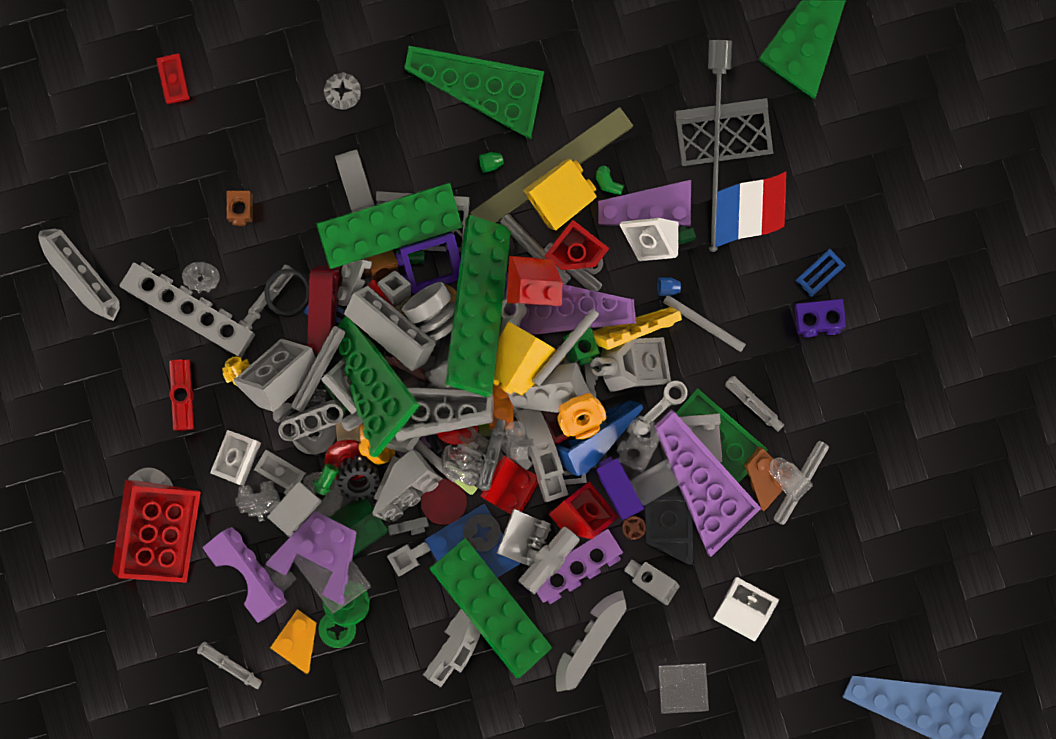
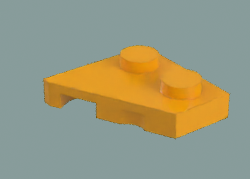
(297, 641)

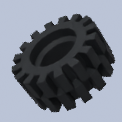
(362, 488)

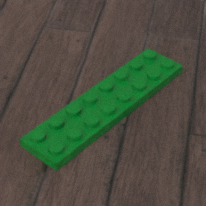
(478, 306)

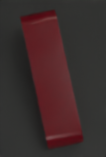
(322, 304)

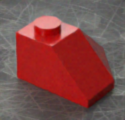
(576, 249)

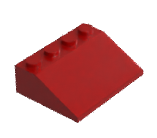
(155, 532)

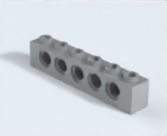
(134, 284)

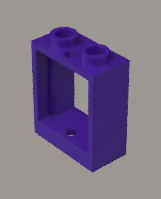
(452, 254)
(619, 488)

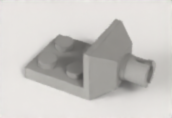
(633, 364)

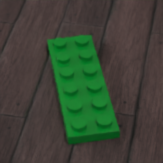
(389, 225)
(490, 608)

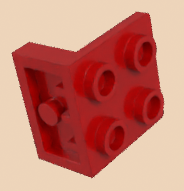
(510, 486)

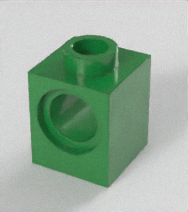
(590, 345)

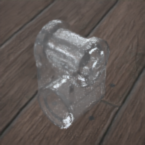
(791, 480)

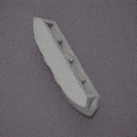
(78, 273)
(572, 669)

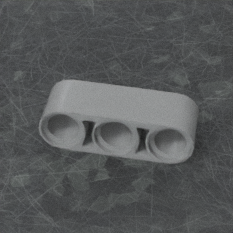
(354, 180)
(303, 428)

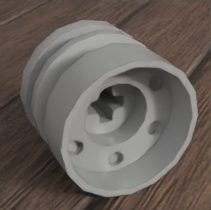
(431, 310)

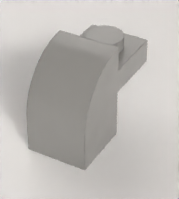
(394, 287)

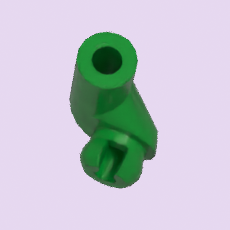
(605, 182)

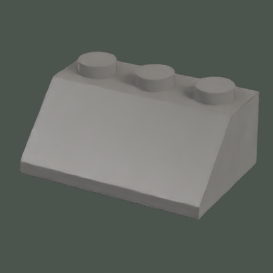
(276, 374)

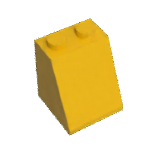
(560, 193)
(519, 359)

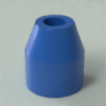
(668, 286)

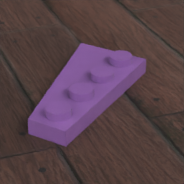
(664, 202)

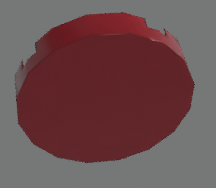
(444, 503)

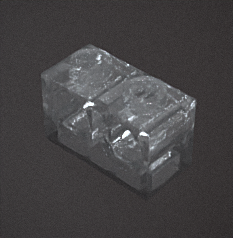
(645, 445)

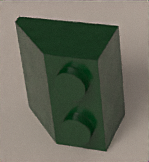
(359, 517)

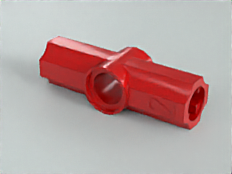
(181, 410)

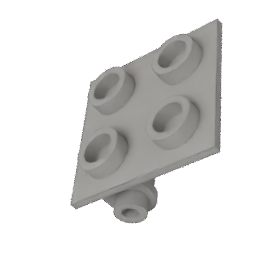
(523, 538)

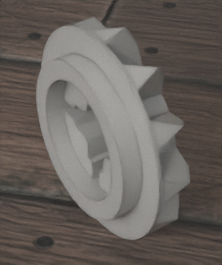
(349, 98)

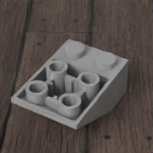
(405, 485)

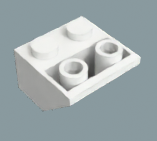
(745, 609)

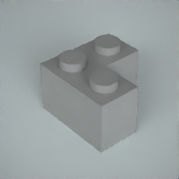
(294, 508)

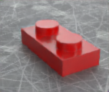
(173, 78)

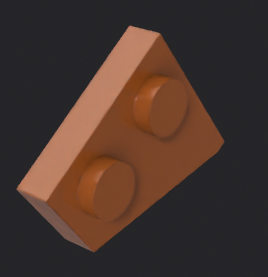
(761, 480)

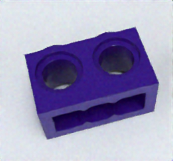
(819, 311)

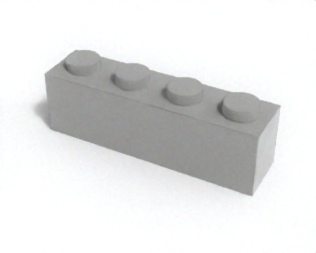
(389, 328)

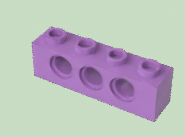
(611, 553)

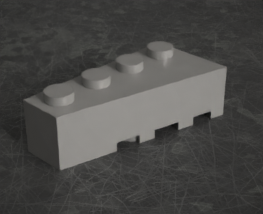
(446, 411)

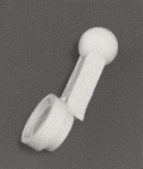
(664, 403)

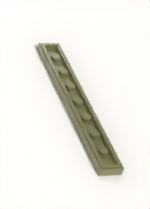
(579, 149)

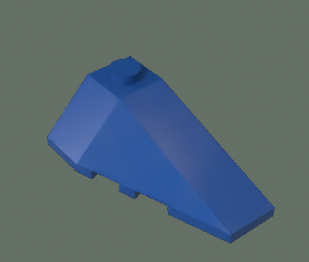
(581, 454)

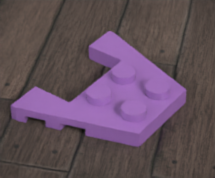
(324, 544)

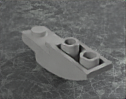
(543, 454)
(455, 651)

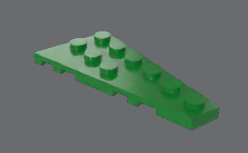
(805, 43)
(494, 88)
(375, 388)

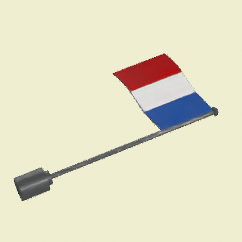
(747, 207)

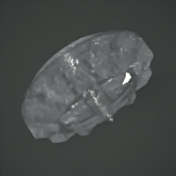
(192, 272)

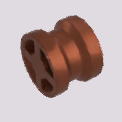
(633, 524)

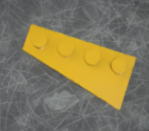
(613, 336)

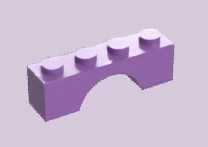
(262, 595)

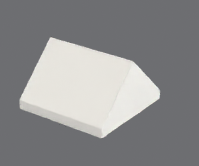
(652, 238)
(235, 458)

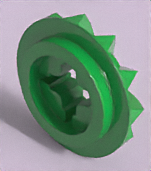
(330, 637)

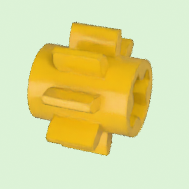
(233, 368)

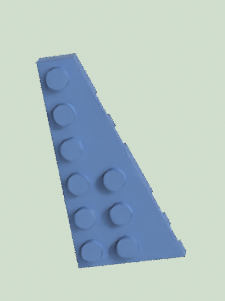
(926, 708)

